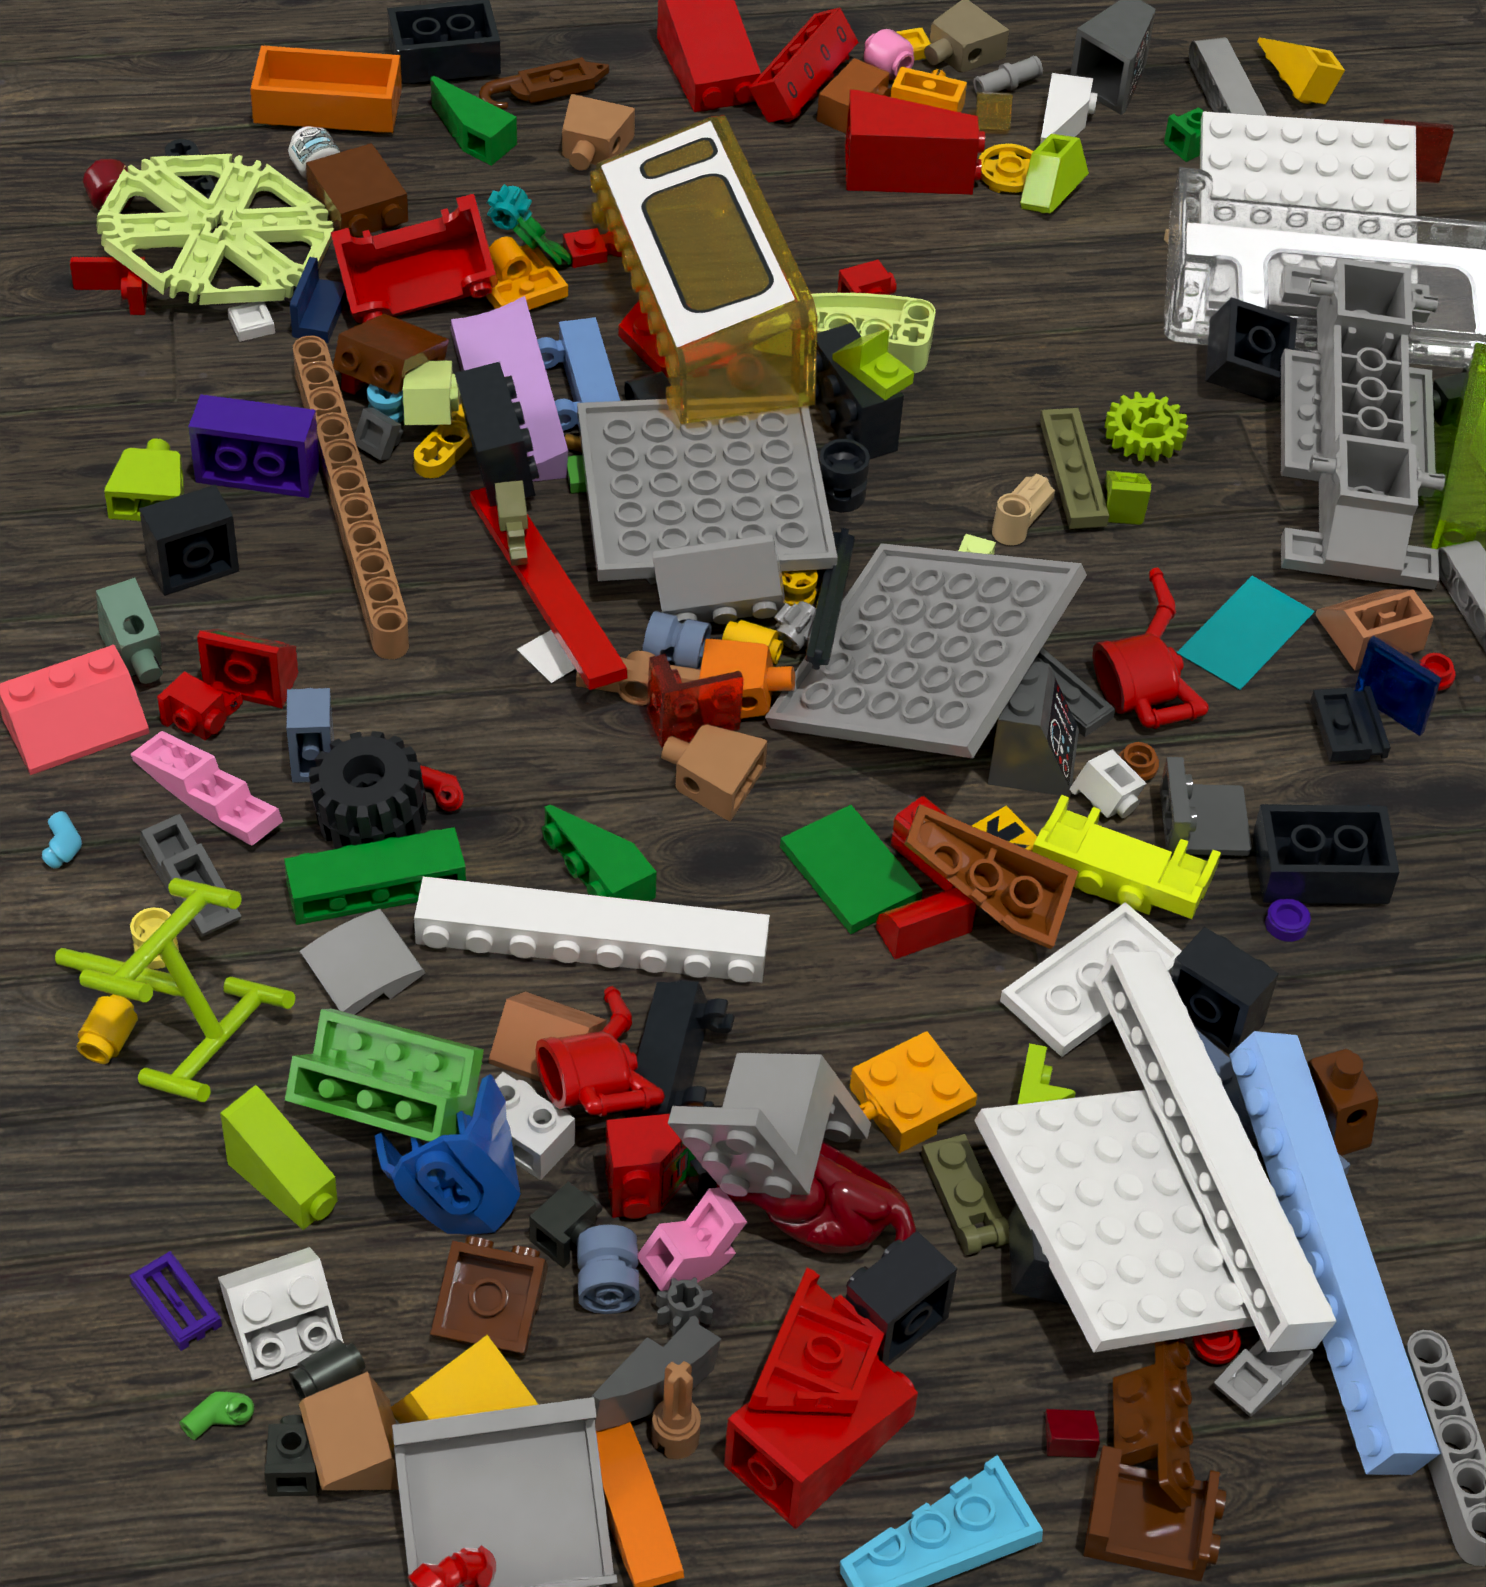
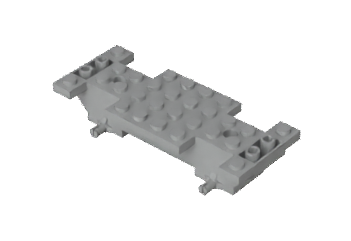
(1360, 423)

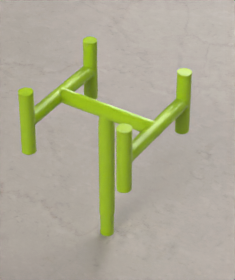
(137, 982)

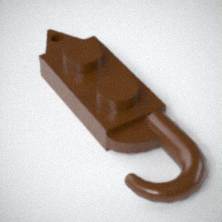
(547, 81)

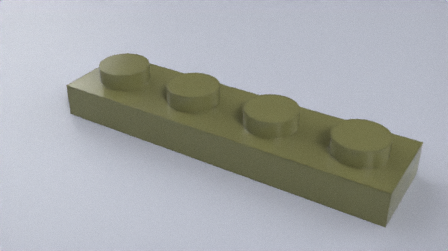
(1074, 468)

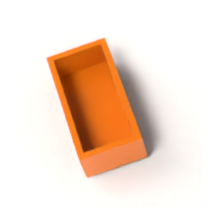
(326, 89)

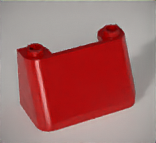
(417, 264)

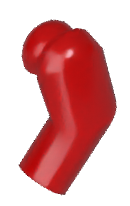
(445, 788)

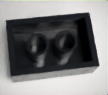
(445, 40)
(849, 404)
(495, 428)
(1325, 853)

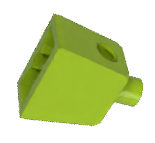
(143, 479)

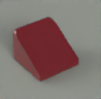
(1071, 1433)

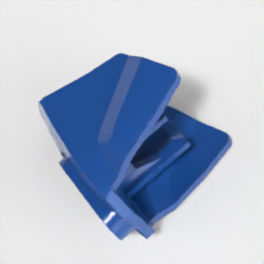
(462, 1179)

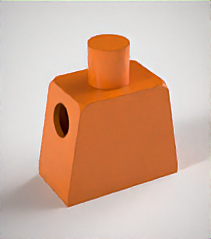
(757, 670)

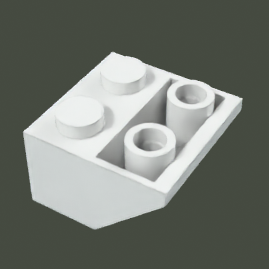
(280, 1311)

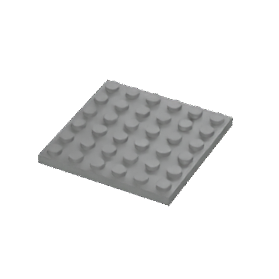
(700, 484)
(929, 648)

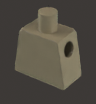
(966, 38)

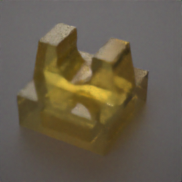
(994, 110)

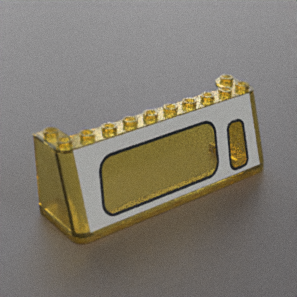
(710, 273)

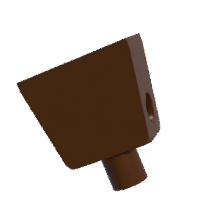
(1346, 1099)

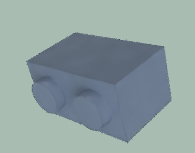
(308, 728)

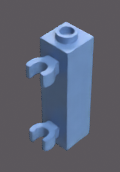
(585, 366)

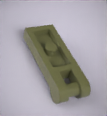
(965, 1194)

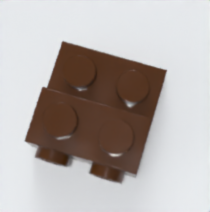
(490, 1295)

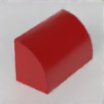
(926, 922)

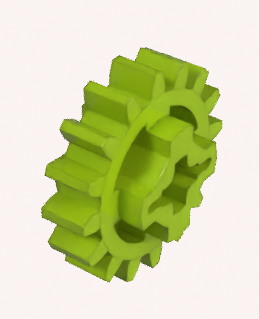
(1146, 426)

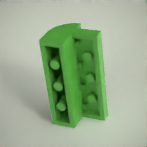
(386, 1076)

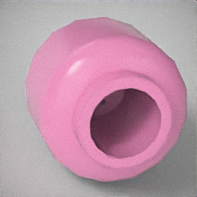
(888, 52)

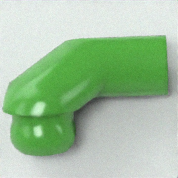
(218, 1409)

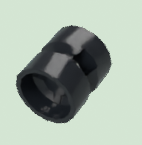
(844, 474)

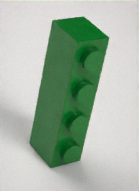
(370, 874)

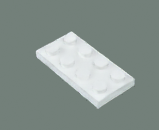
(1061, 992)

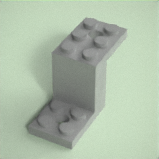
(771, 1124)

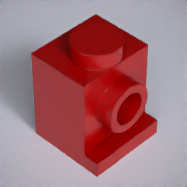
(866, 278)
(192, 706)

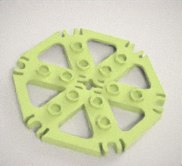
(192, 217)

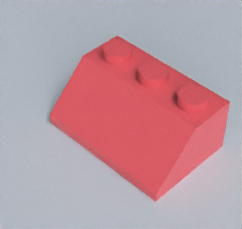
(72, 709)

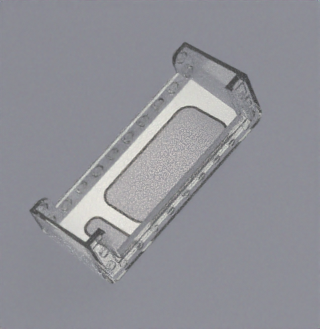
(1242, 245)

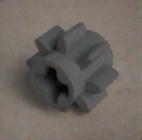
(684, 1302)

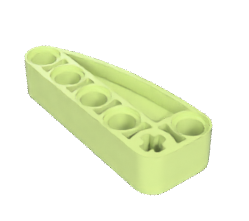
(905, 317)

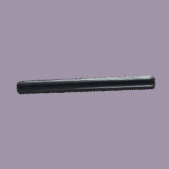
(830, 602)

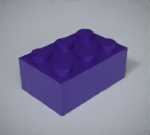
(254, 446)

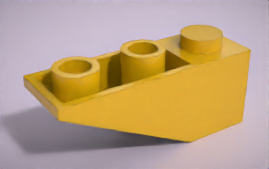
(1307, 70)

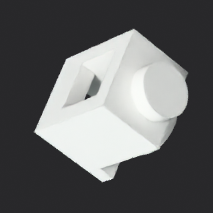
(1110, 784)

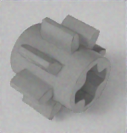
(795, 624)

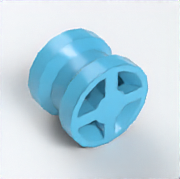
(386, 402)

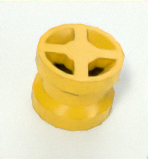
(800, 586)

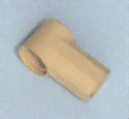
(1020, 509)

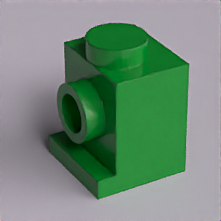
(1186, 128)

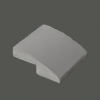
(362, 961)

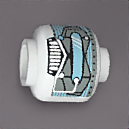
(310, 144)

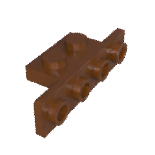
(1153, 1418)

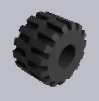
(368, 790)

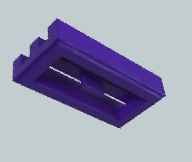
(194, 1328)

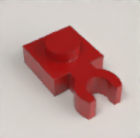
(589, 247)

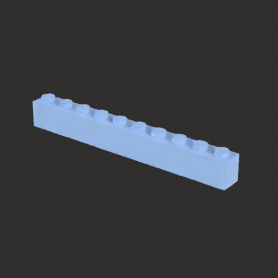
(1316, 1198)

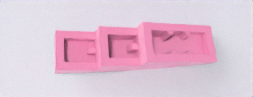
(202, 786)

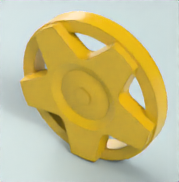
(1009, 170)

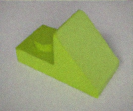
(874, 365)
(1127, 496)
(1036, 1079)

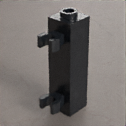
(674, 1043)

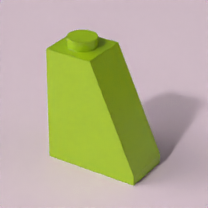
(277, 1159)

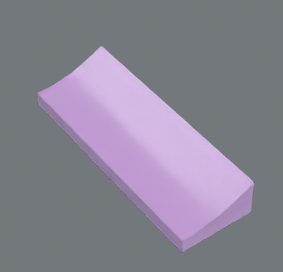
(510, 338)

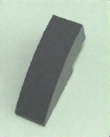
(177, 855)
(639, 1381)

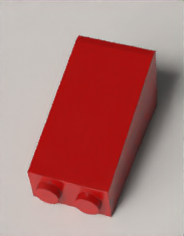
(708, 51)
(910, 147)
(805, 1456)

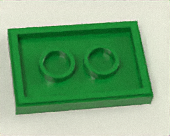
(850, 868)

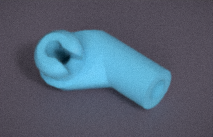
(64, 843)

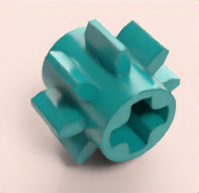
(508, 206)

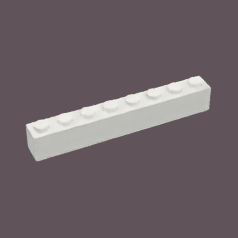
(591, 929)

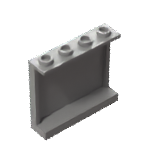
(509, 1482)

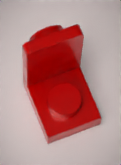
(110, 274)

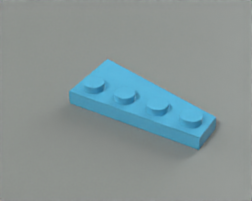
(961, 1531)

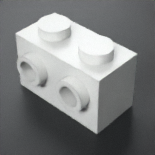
(537, 1127)

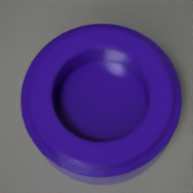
(1287, 920)

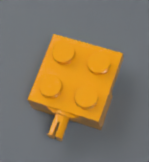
(929, 89)
(911, 1091)

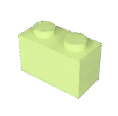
(430, 394)

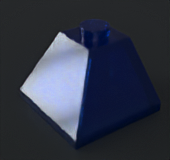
(1399, 683)

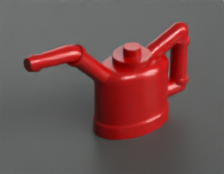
(1145, 671)
(596, 1067)

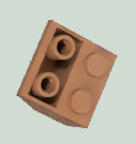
(1387, 614)

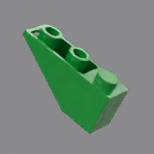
(474, 123)
(599, 858)

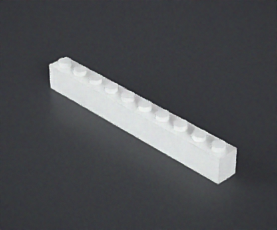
(1215, 1153)

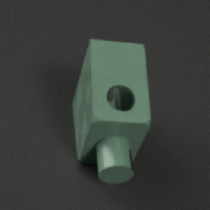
(135, 639)

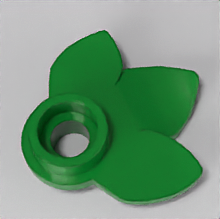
(533, 235)

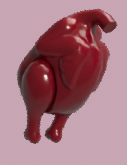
(843, 1210)

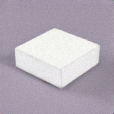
(251, 320)

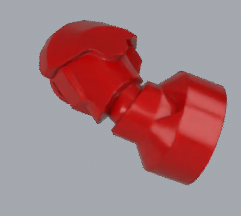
(464, 1569)

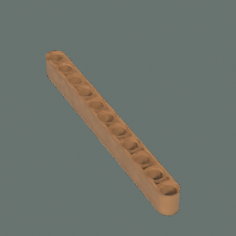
(352, 500)

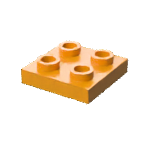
(524, 273)

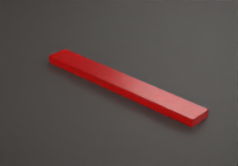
(558, 602)

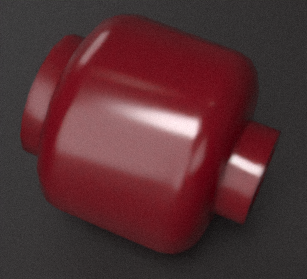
(100, 180)

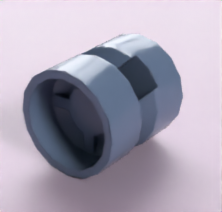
(678, 641)
(608, 1269)

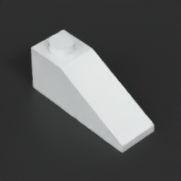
(1068, 105)

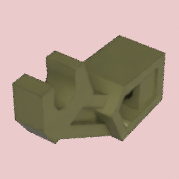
(513, 518)

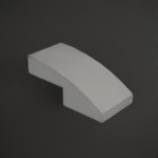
(1260, 1375)

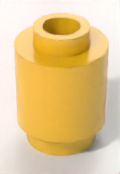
(754, 633)
(106, 1028)

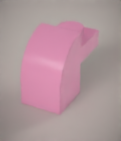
(695, 1245)

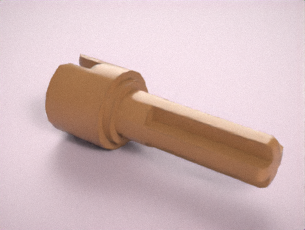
(676, 1418)

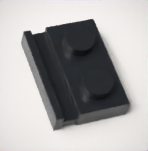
(1349, 724)

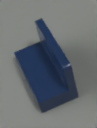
(316, 304)

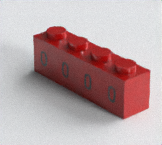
(804, 66)

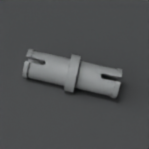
(1009, 75)

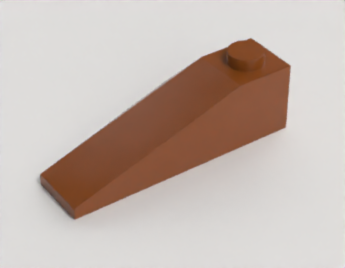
(1005, 880)

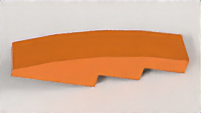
(636, 1510)

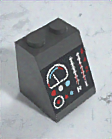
(1114, 51)
(1035, 737)

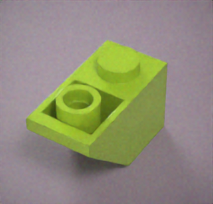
(1053, 173)

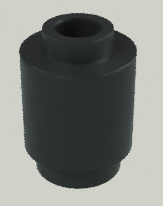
(327, 1368)

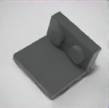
(1203, 814)

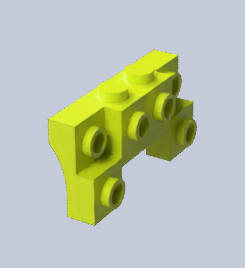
(1123, 866)

